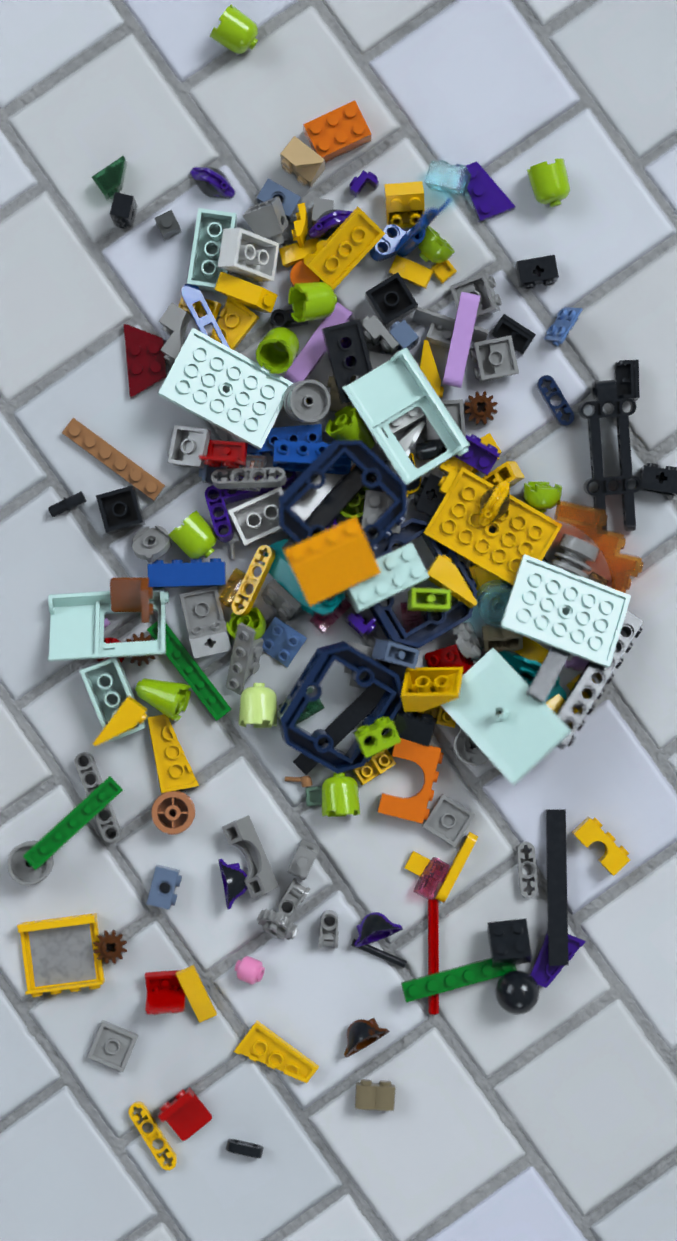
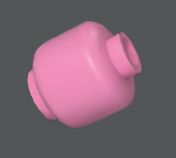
(249, 970)

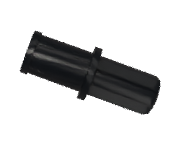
(67, 504)

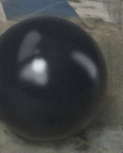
(517, 992)

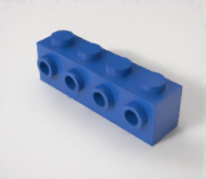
(307, 433)
(301, 454)
(187, 574)

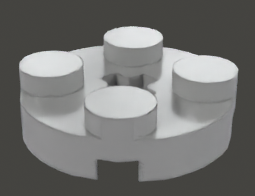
(155, 550)
(467, 641)

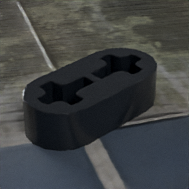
(244, 1148)

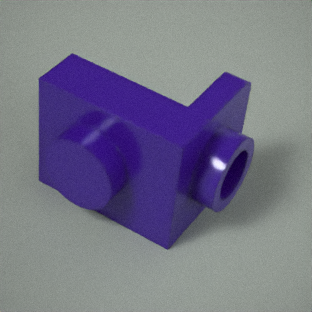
(358, 183)

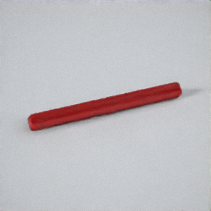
(433, 950)

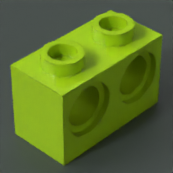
(378, 742)

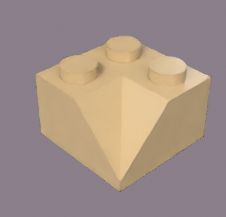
(302, 162)

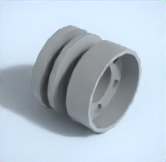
(575, 555)
(464, 751)

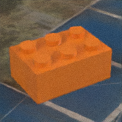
(337, 131)

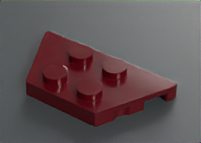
(144, 359)

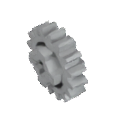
(277, 924)

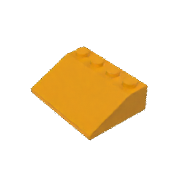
(332, 561)

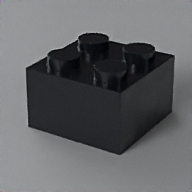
(391, 300)
(120, 509)
(509, 942)

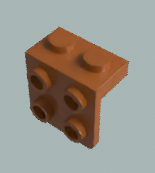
(132, 596)

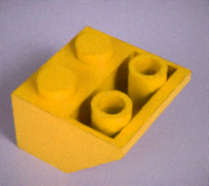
(404, 203)

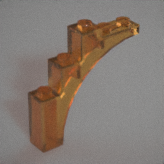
(610, 542)

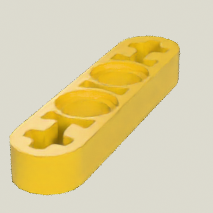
(257, 582)
(456, 867)
(149, 1137)

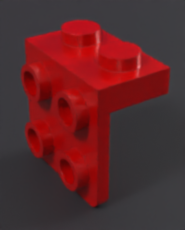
(226, 454)
(448, 657)
(164, 993)
(185, 1114)

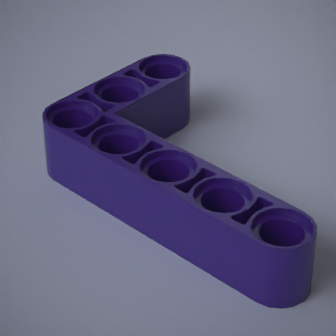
(225, 498)

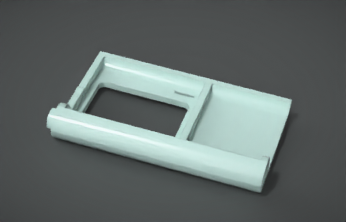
(391, 393)
(79, 627)

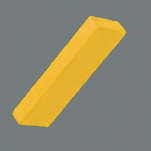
(196, 993)

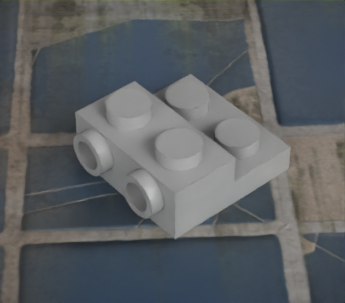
(479, 285)
(375, 332)
(494, 358)
(188, 445)

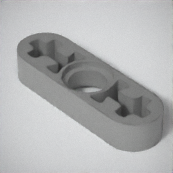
(523, 884)

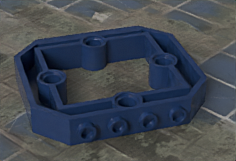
(367, 462)
(430, 628)
(312, 675)

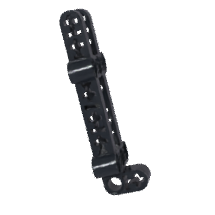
(604, 393)

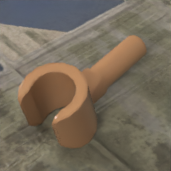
(305, 780)

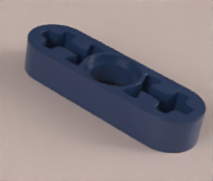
(543, 391)

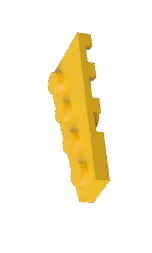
(234, 322)
(171, 763)
(268, 1048)

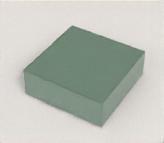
(313, 795)

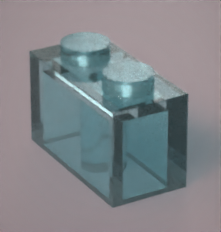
(448, 177)

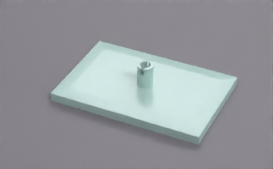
(250, 396)
(565, 611)
(523, 730)

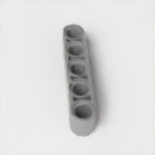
(312, 498)
(92, 768)

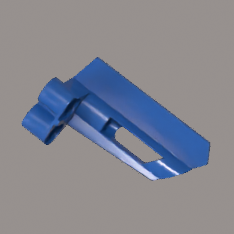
(404, 242)

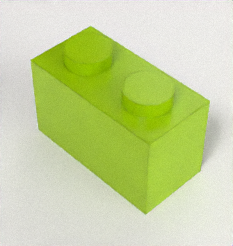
(429, 600)

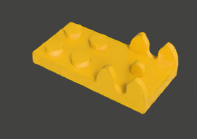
(344, 248)

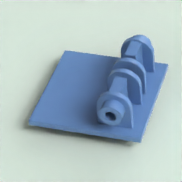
(565, 321)
(282, 641)

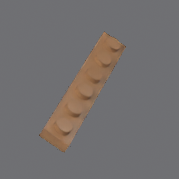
(113, 459)

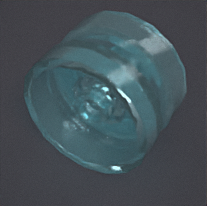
(487, 599)

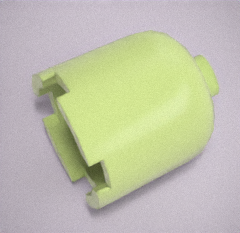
(258, 707)

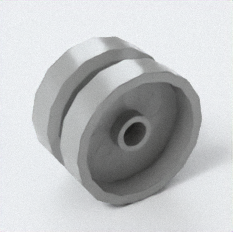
(295, 401)
(19, 867)

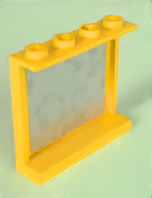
(61, 954)

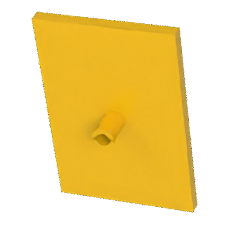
(516, 532)

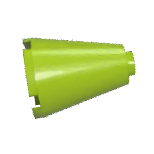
(349, 427)
(165, 696)

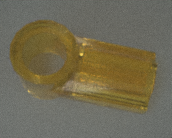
(232, 587)

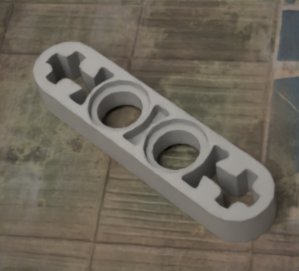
(249, 474)

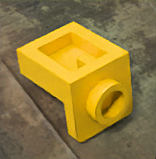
(446, 482)

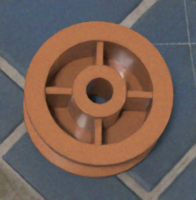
(161, 812)

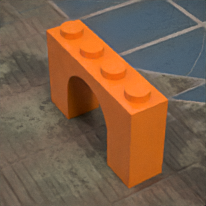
(414, 807)

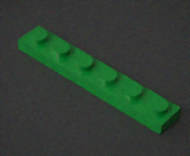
(192, 673)
(72, 823)
(452, 979)

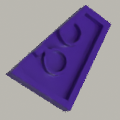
(485, 194)
(542, 971)

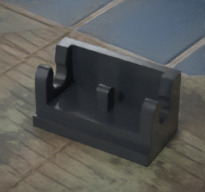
(520, 335)
(627, 379)

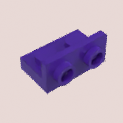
(479, 455)
(358, 625)

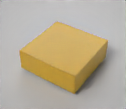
(443, 271)
(416, 863)

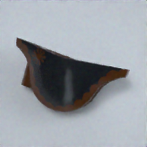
(362, 1034)

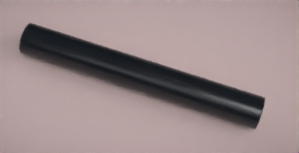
(381, 954)

